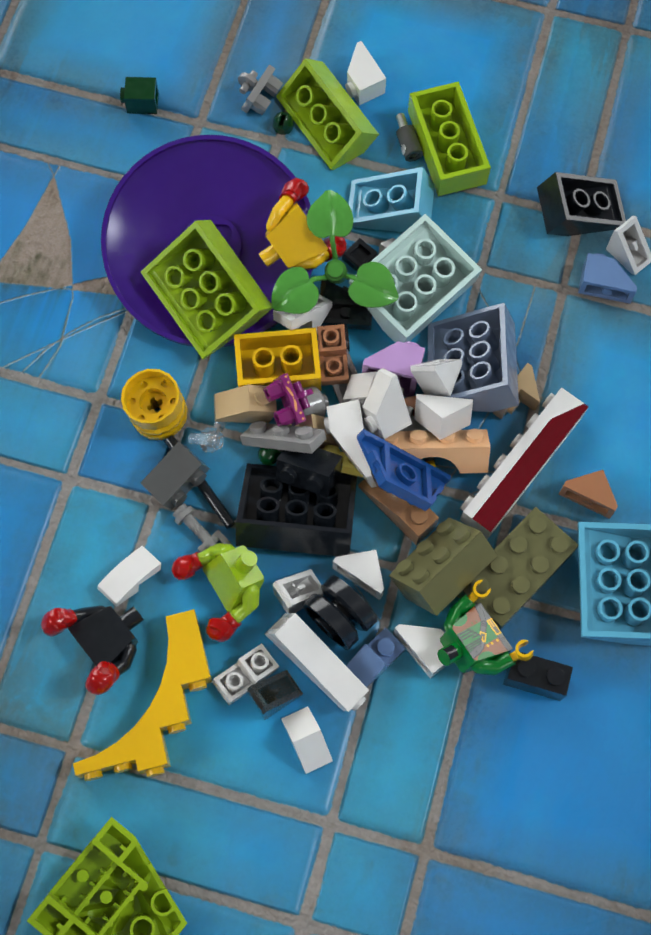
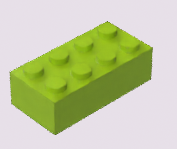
(448, 138)

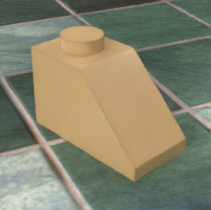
(243, 405)

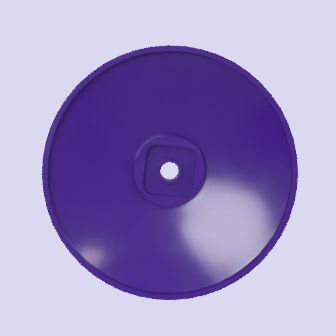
(169, 191)

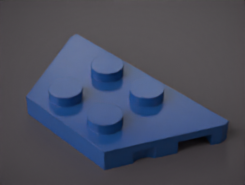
(402, 472)

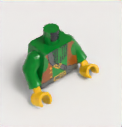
(475, 640)

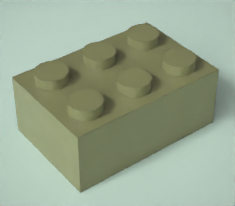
(443, 565)

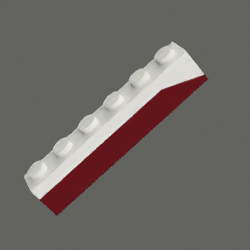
(523, 463)

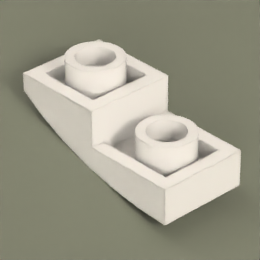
(128, 575)
(248, 670)

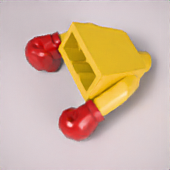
(290, 233)

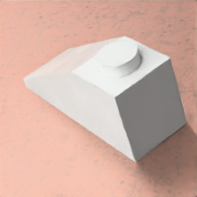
(344, 424)

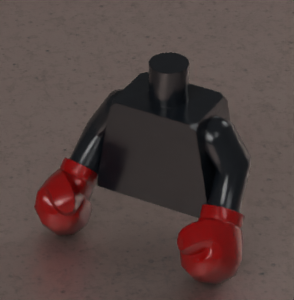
(103, 638)

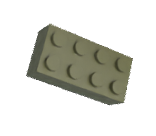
(522, 567)

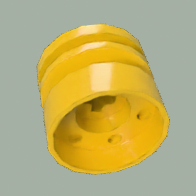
(149, 391)

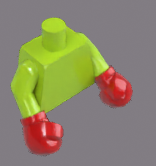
(234, 579)

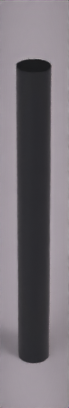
(208, 494)

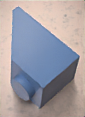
(606, 279)

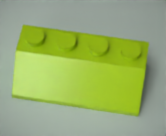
(326, 114)

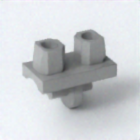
(267, 82)

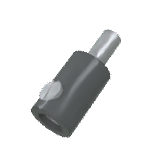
(408, 140)

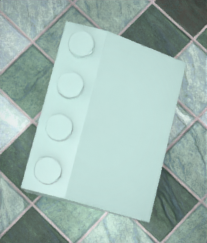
(428, 276)

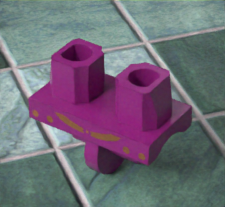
(284, 389)

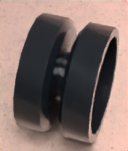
(340, 612)

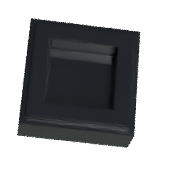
(359, 254)

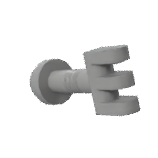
(184, 514)

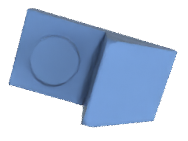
(376, 657)

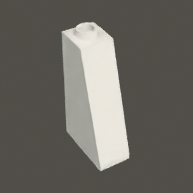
(317, 661)

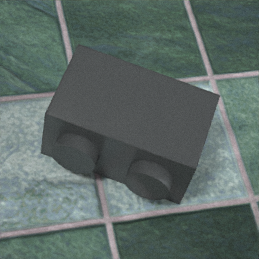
(175, 476)

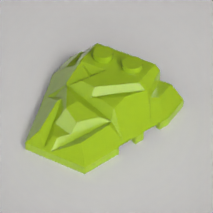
(109, 892)

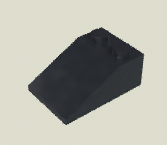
(580, 204)

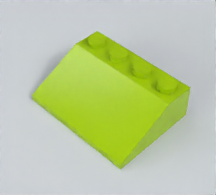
(206, 288)

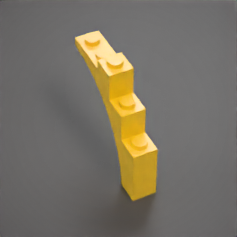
(169, 710)

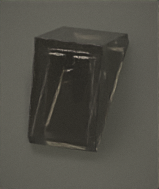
(274, 693)

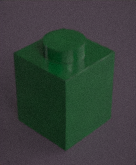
(140, 95)

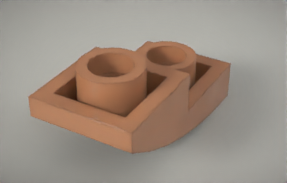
(333, 354)

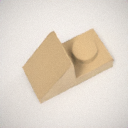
(527, 391)

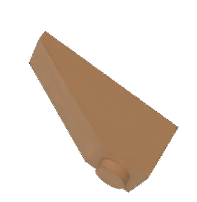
(408, 518)

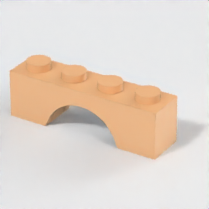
(465, 448)

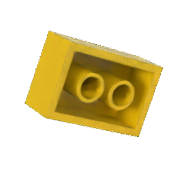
(273, 353)

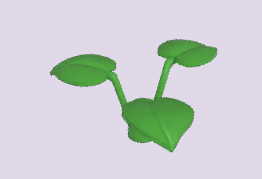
(371, 287)

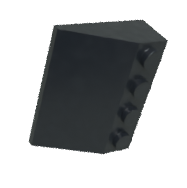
(292, 518)

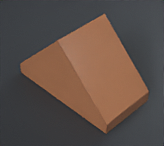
(591, 492)

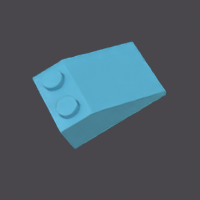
(391, 200)

